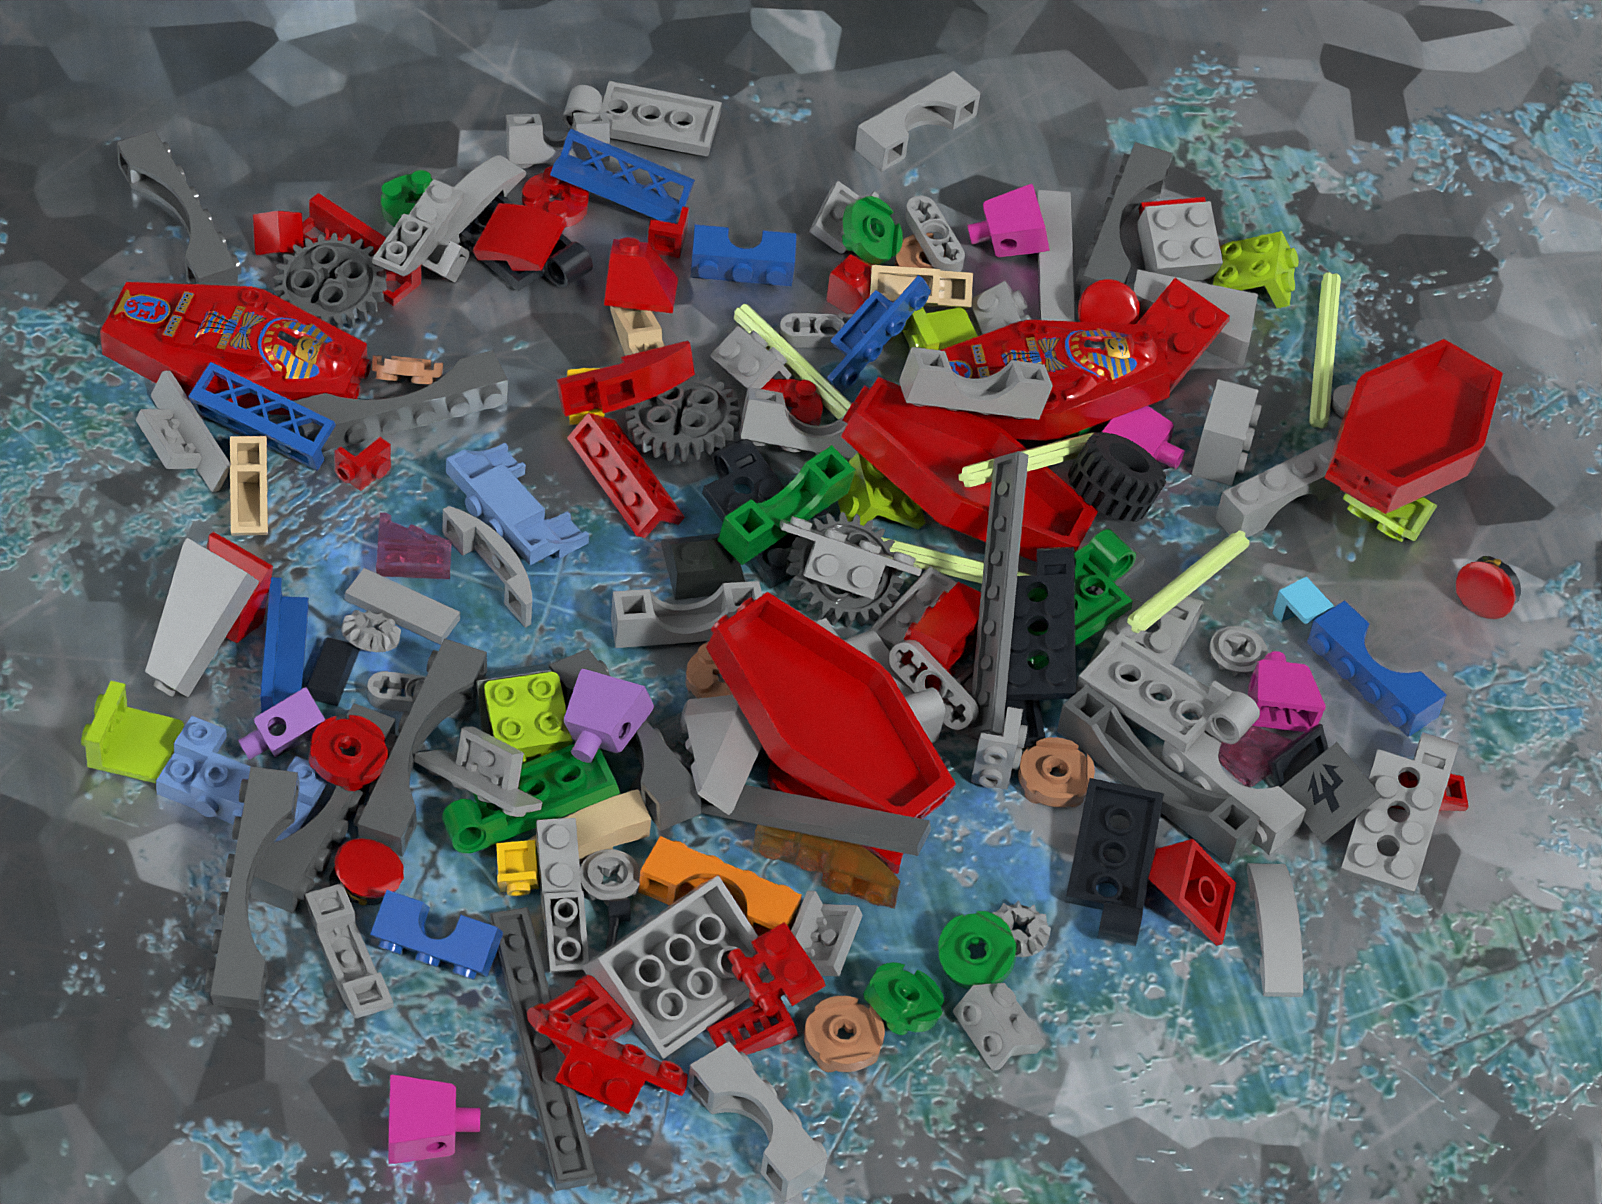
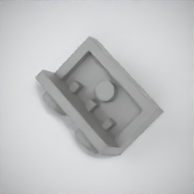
(829, 220)
(999, 307)
(748, 359)
(1000, 754)
(826, 932)
(997, 1024)

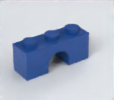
(719, 259)
(402, 926)

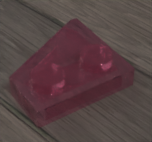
(411, 552)
(1249, 755)

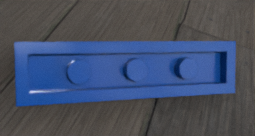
(615, 186)
(250, 424)
(283, 646)

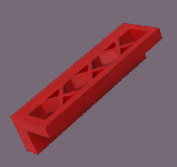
(333, 219)
(623, 474)

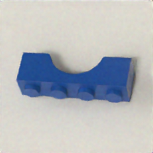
(1404, 698)

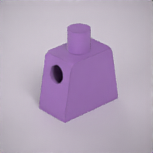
(604, 713)
(299, 716)

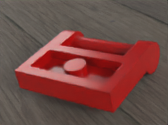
(601, 1013)

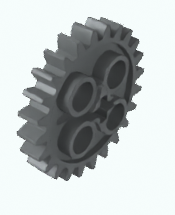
(333, 280)
(705, 423)
(844, 604)

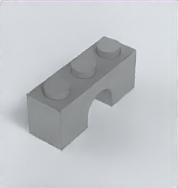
(529, 146)

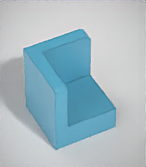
(1301, 600)

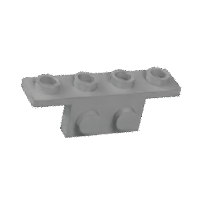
(181, 435)
(845, 563)
(484, 768)

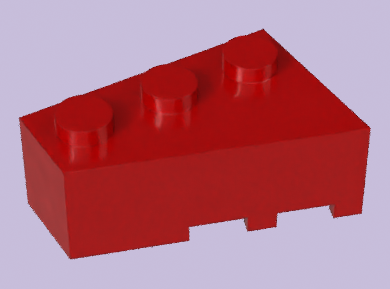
(947, 630)

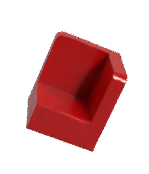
(277, 232)
(668, 237)

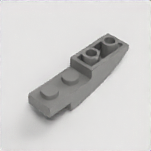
(420, 231)
(561, 895)

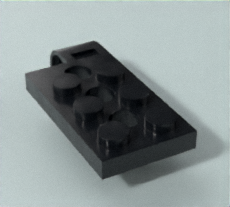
(564, 266)
(745, 465)
(1058, 644)
(1124, 910)

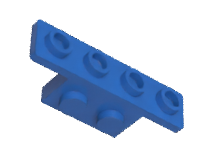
(871, 329)

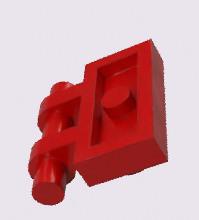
(786, 962)

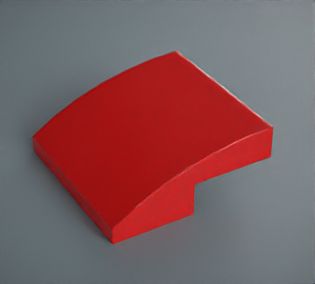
(520, 236)

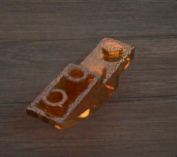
(844, 865)

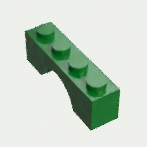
(814, 488)

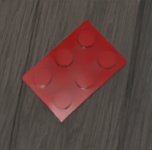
(1186, 324)

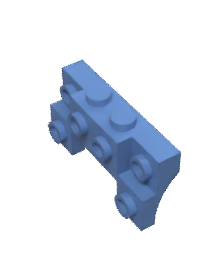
(508, 507)
(212, 781)

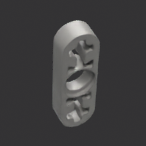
(934, 222)
(804, 322)
(949, 684)
(392, 699)

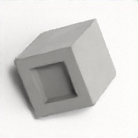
(447, 260)

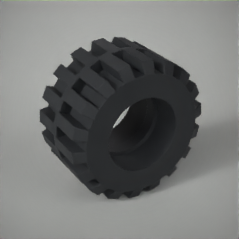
(1117, 476)

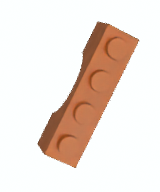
(676, 870)

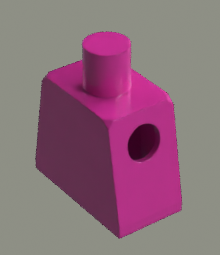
(1012, 224)
(1150, 432)
(1285, 694)
(425, 1119)

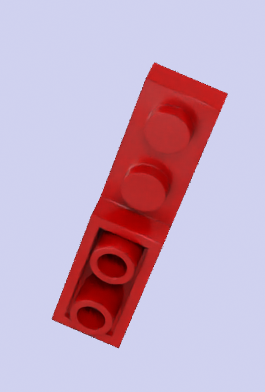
(627, 383)

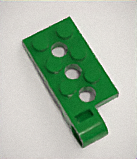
(1096, 565)
(478, 826)

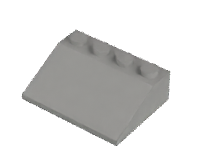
(677, 969)

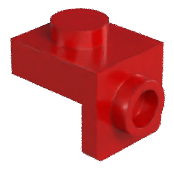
(366, 466)

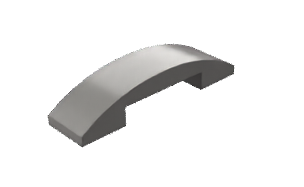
(480, 188)
(472, 534)
(1278, 929)
(346, 952)

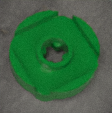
(401, 190)
(859, 237)
(973, 929)
(888, 996)

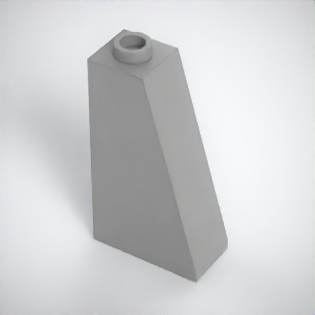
(1234, 338)
(196, 618)

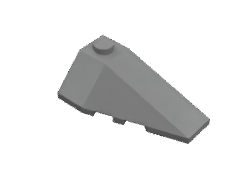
(721, 747)

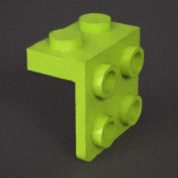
(1258, 263)
(938, 328)
(876, 495)
(1397, 524)
(528, 713)
(128, 738)

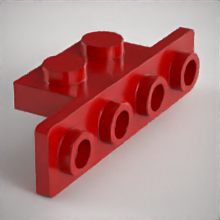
(605, 1067)

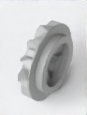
(370, 631)
(1233, 639)
(607, 863)
(1036, 932)

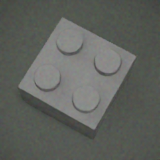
(1180, 240)
(1227, 433)

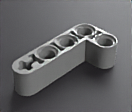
(925, 704)

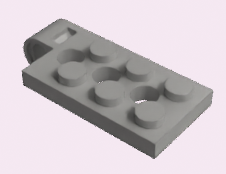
(643, 101)
(1165, 643)
(1219, 710)
(1412, 837)

